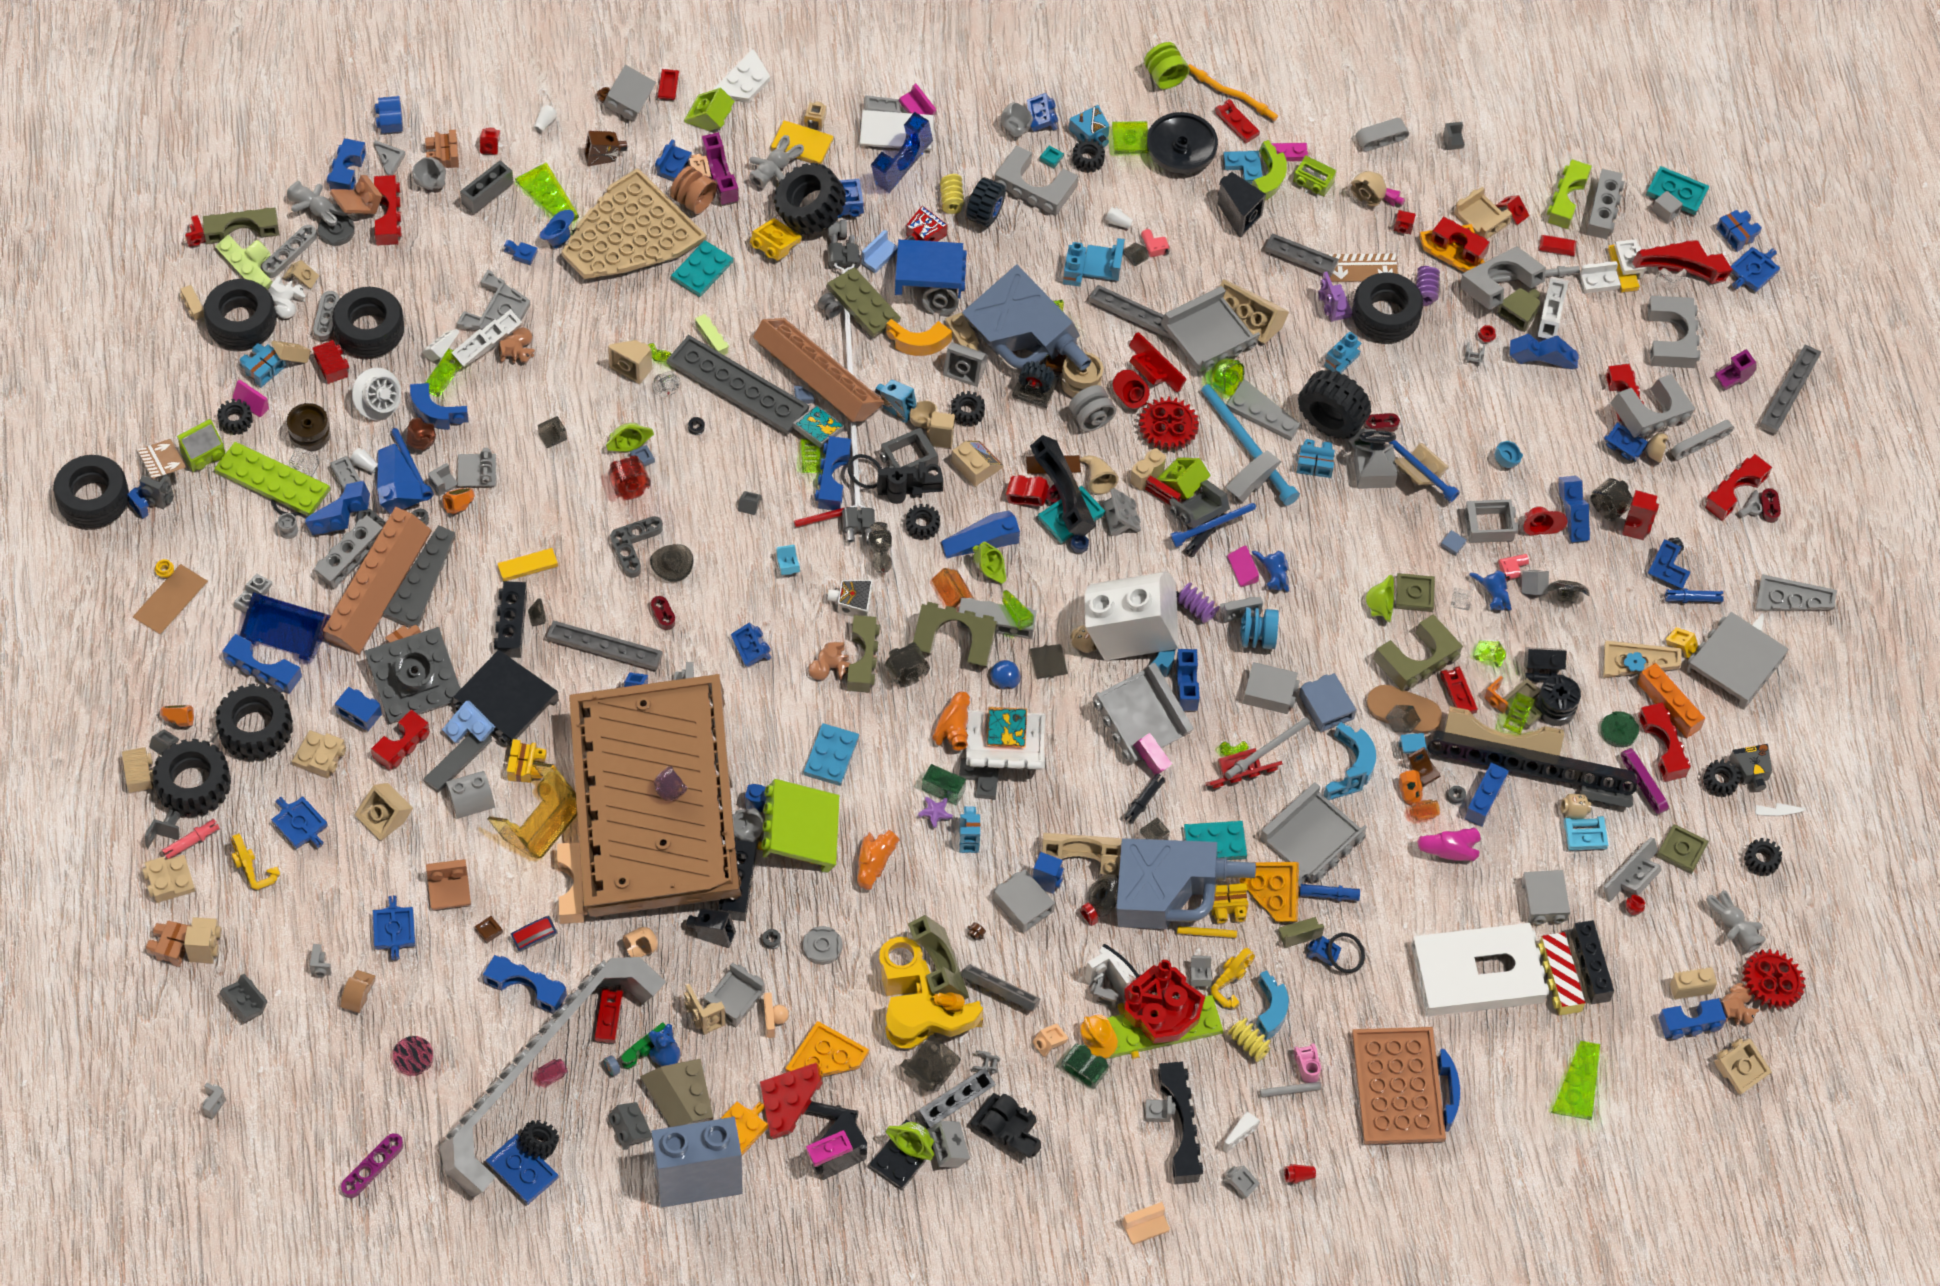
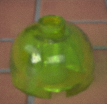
(1226, 375)

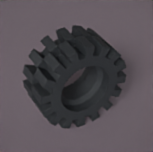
(1088, 147)
(968, 417)
(237, 425)
(922, 512)
(1726, 769)
(1756, 864)
(535, 1146)

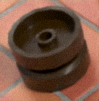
(308, 426)

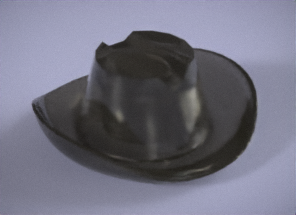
(672, 562)
(1568, 590)
(1103, 894)

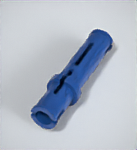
(1693, 596)
(1330, 892)

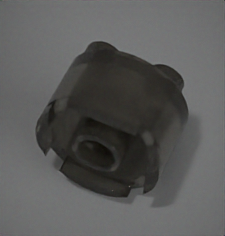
(1612, 498)
(907, 665)

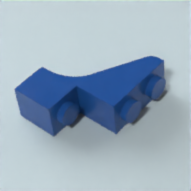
(1550, 350)
(1575, 508)
(337, 514)

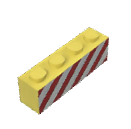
(1561, 974)

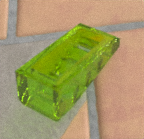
(810, 467)
(1020, 614)
(1524, 700)

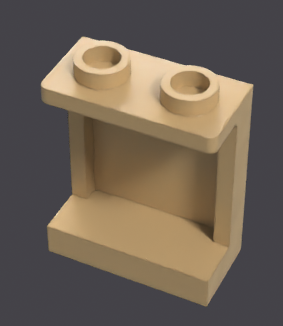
(1482, 214)

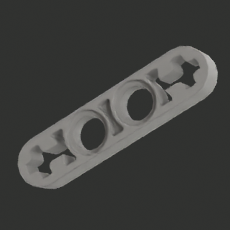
(292, 253)
(1702, 439)

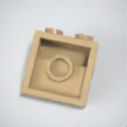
(319, 753)
(168, 878)
(1742, 1065)

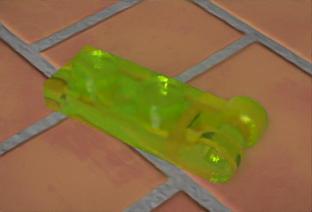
(443, 373)

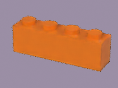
(1662, 689)

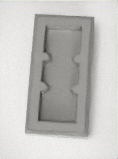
(883, 104)
(344, 471)

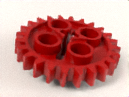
(1168, 423)
(1773, 979)

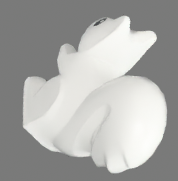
(283, 295)

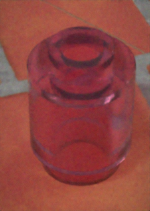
(551, 1072)

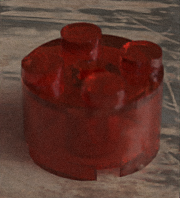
(629, 477)

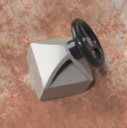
(1375, 461)

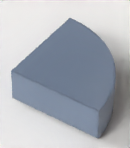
(804, 395)

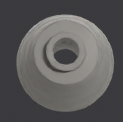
(940, 300)

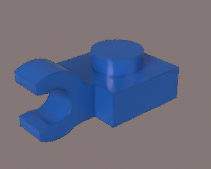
(523, 253)

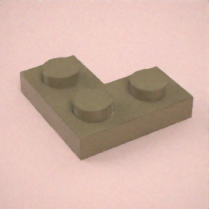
(1528, 689)

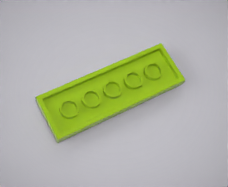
(272, 479)
(1133, 1038)

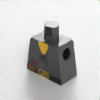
(1753, 764)

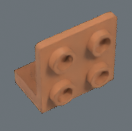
(362, 200)
(448, 884)

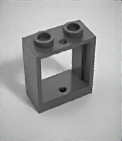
(916, 436)

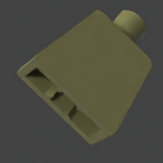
(1520, 307)

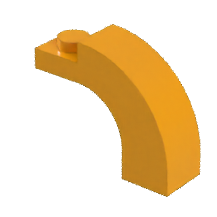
(919, 343)

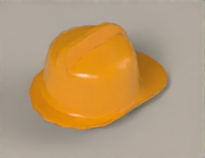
(1099, 1035)

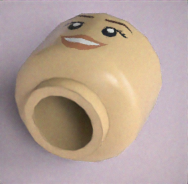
(1082, 640)
(1575, 806)

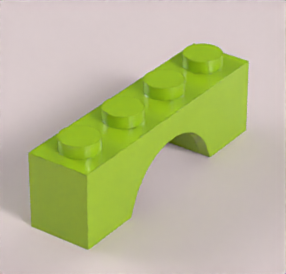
(1575, 179)

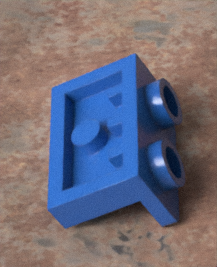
(1042, 111)
(672, 161)
(750, 644)

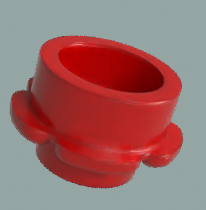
(1489, 330)

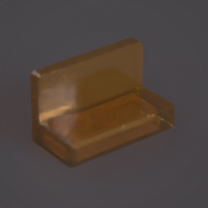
(951, 587)

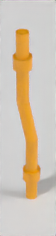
(1261, 108)

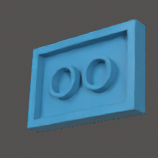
(831, 754)

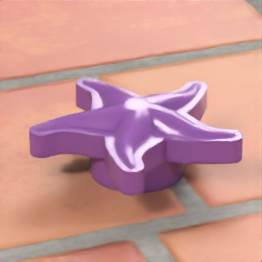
(935, 811)

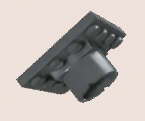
(400, 688)

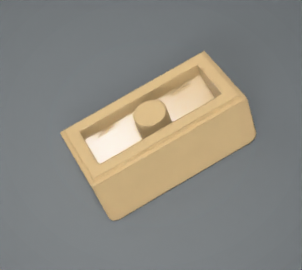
(291, 351)

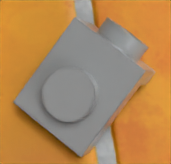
(1200, 971)

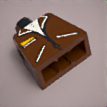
(602, 147)

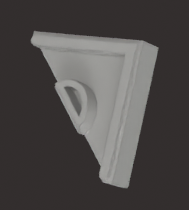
(389, 156)

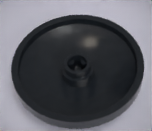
(1182, 142)

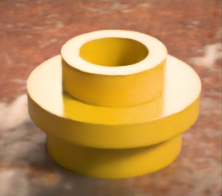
(162, 564)

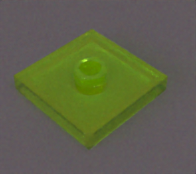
(1130, 137)

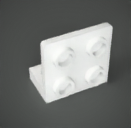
(1108, 966)

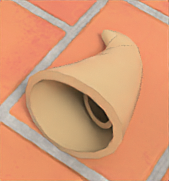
(1101, 476)

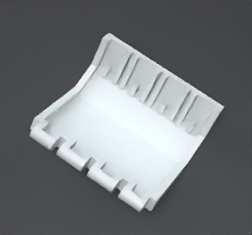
(981, 755)

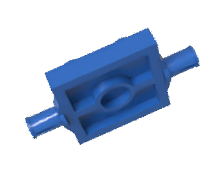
(1754, 269)
(299, 822)
(393, 927)

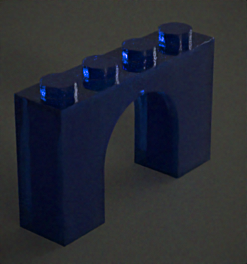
(889, 170)

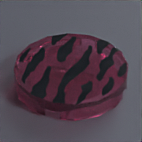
(413, 1055)

